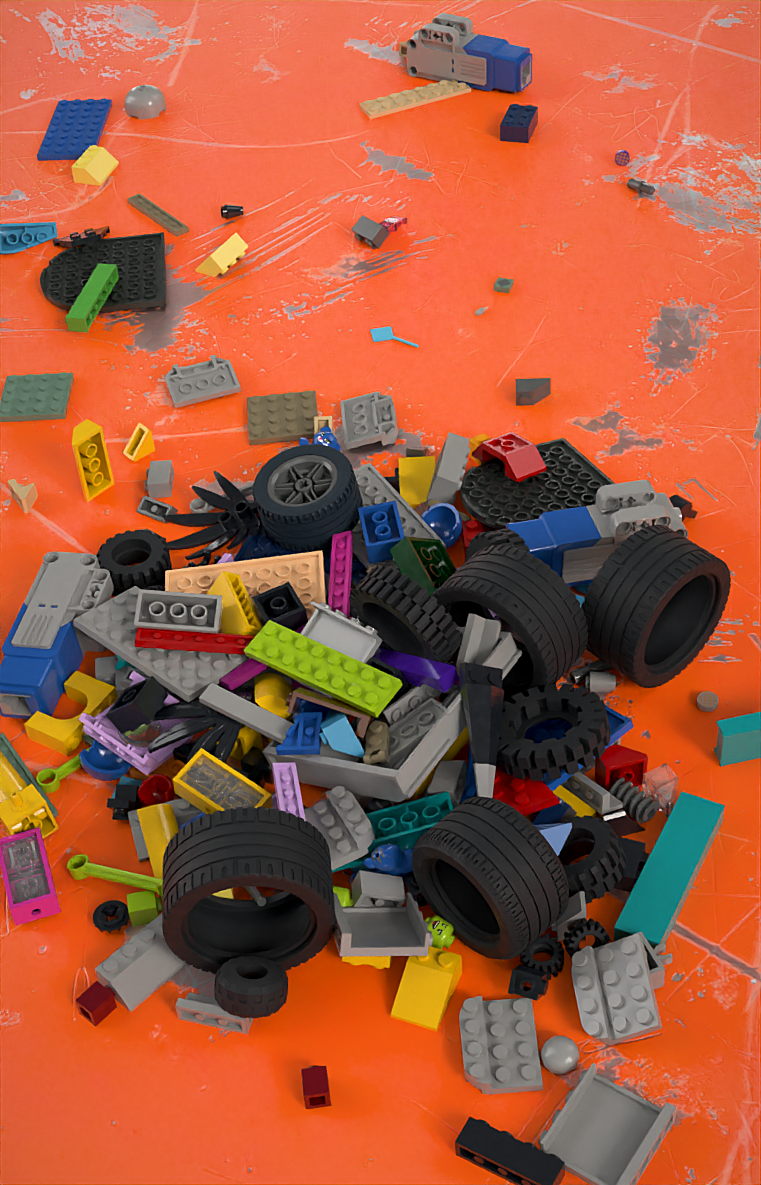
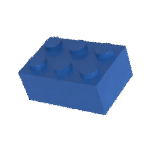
(380, 530)

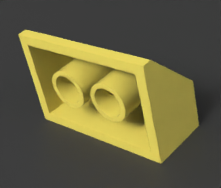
(94, 166)
(223, 256)

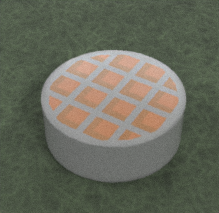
(707, 701)

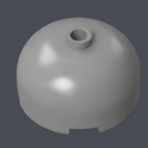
(145, 102)

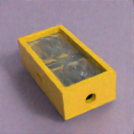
(216, 786)

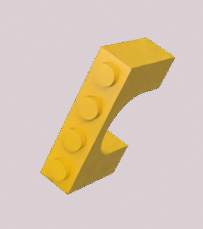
(67, 734)

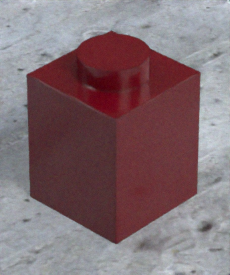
(96, 1003)
(316, 1087)

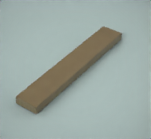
(158, 215)

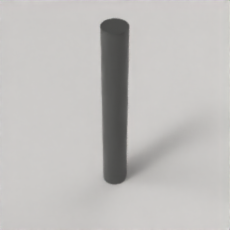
(256, 895)

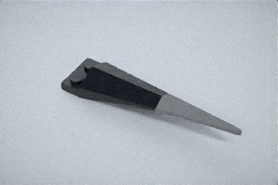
(482, 705)

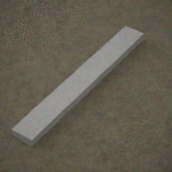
(258, 718)

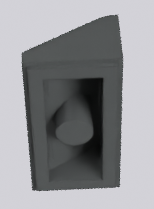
(155, 509)

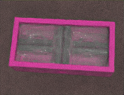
(28, 877)

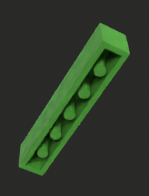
(92, 298)

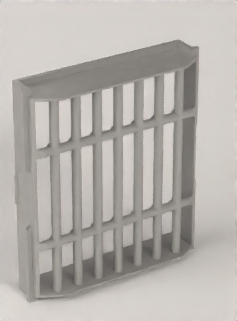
(409, 772)

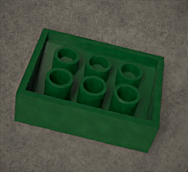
(423, 561)

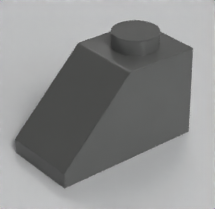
(532, 390)

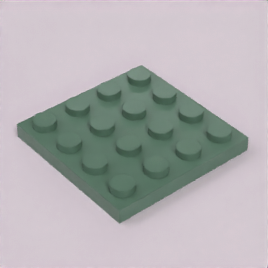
(36, 397)

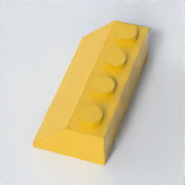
(92, 459)

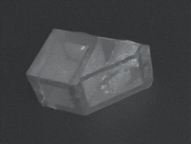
(662, 787)

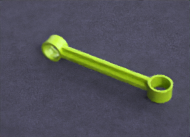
(58, 774)
(81, 868)

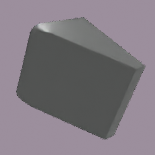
(414, 451)

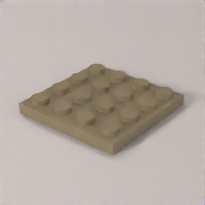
(281, 417)

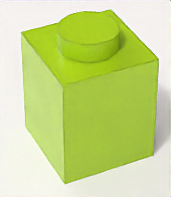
(143, 907)

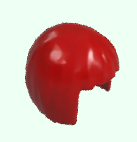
(156, 790)

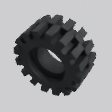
(581, 930)
(548, 946)

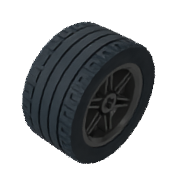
(307, 497)

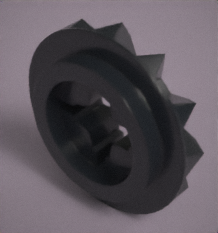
(110, 909)

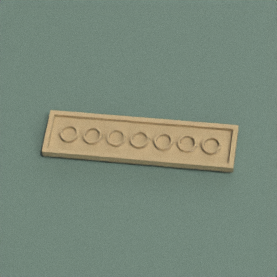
(412, 98)

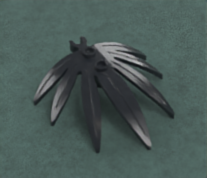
(235, 521)
(206, 717)

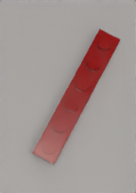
(192, 641)

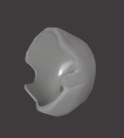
(560, 1054)

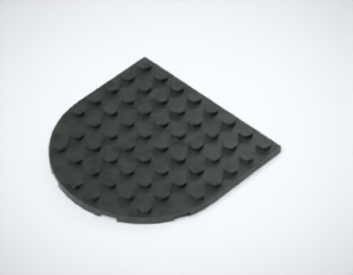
(139, 267)
(566, 484)

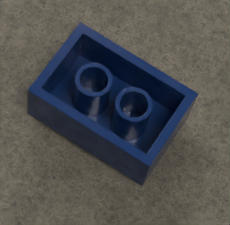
(519, 123)

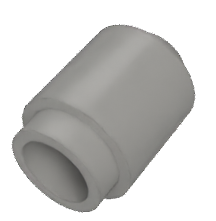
(601, 682)

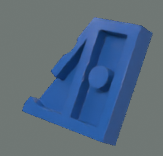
(303, 736)

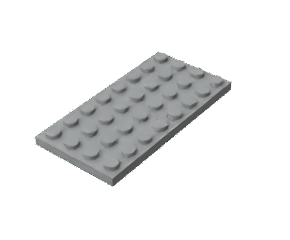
(377, 490)
(177, 670)

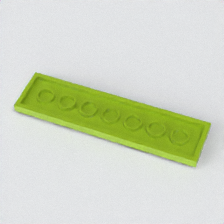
(323, 668)

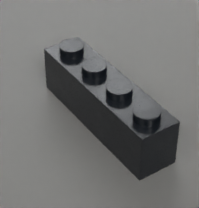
(507, 1156)

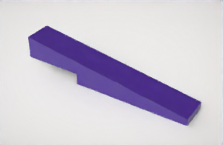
(420, 670)

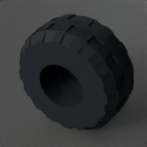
(251, 987)

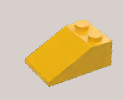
(427, 988)

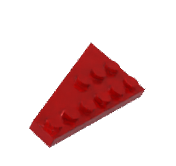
(521, 794)

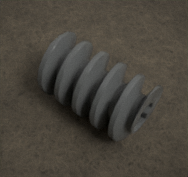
(634, 802)

